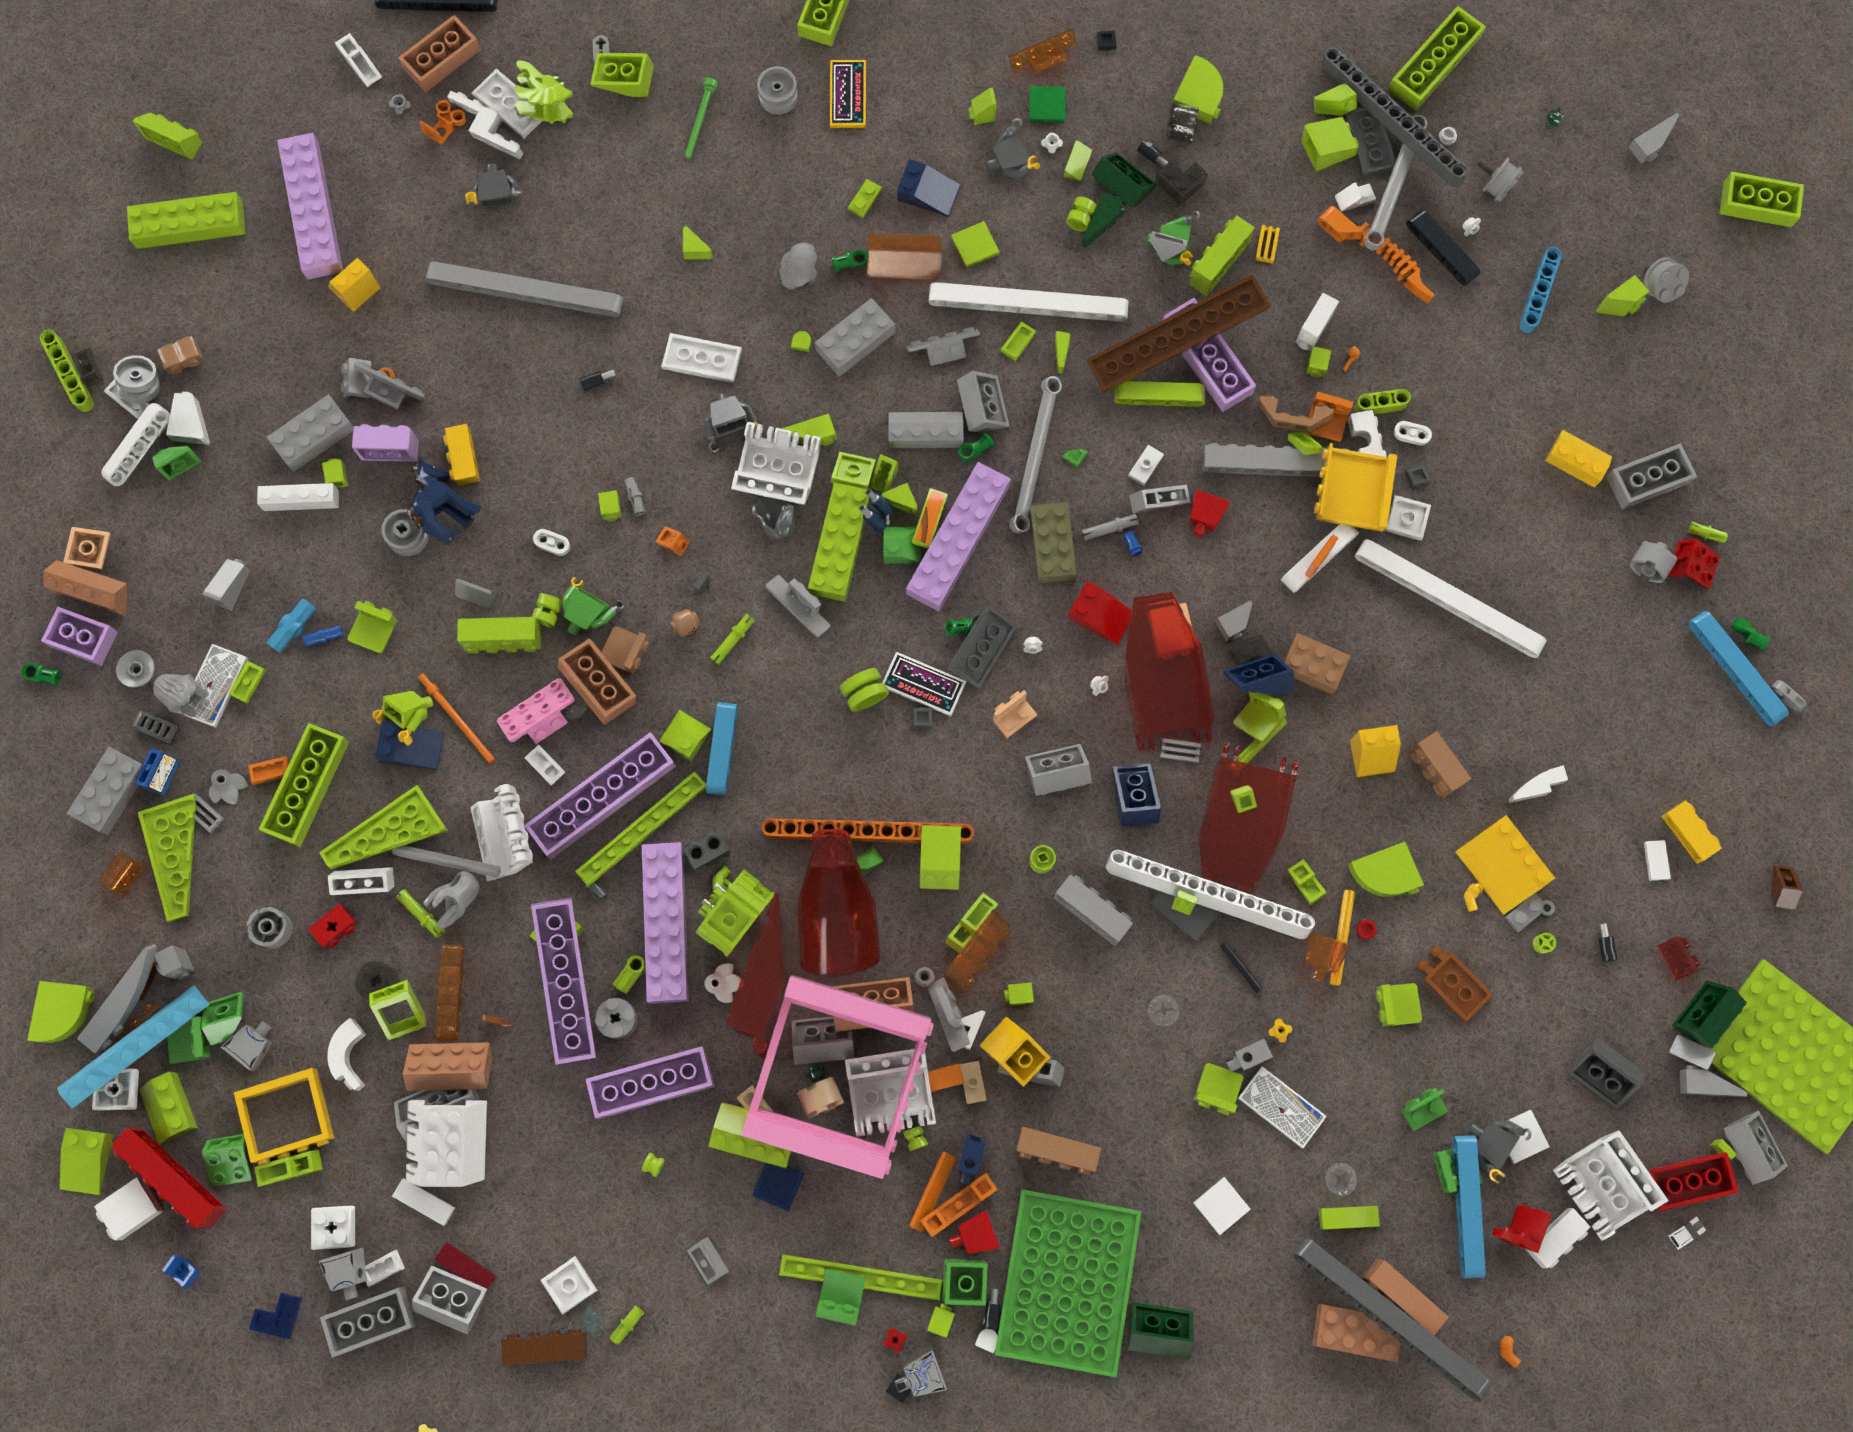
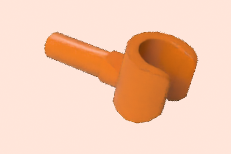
(1354, 354)

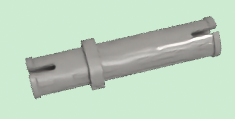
(1109, 527)

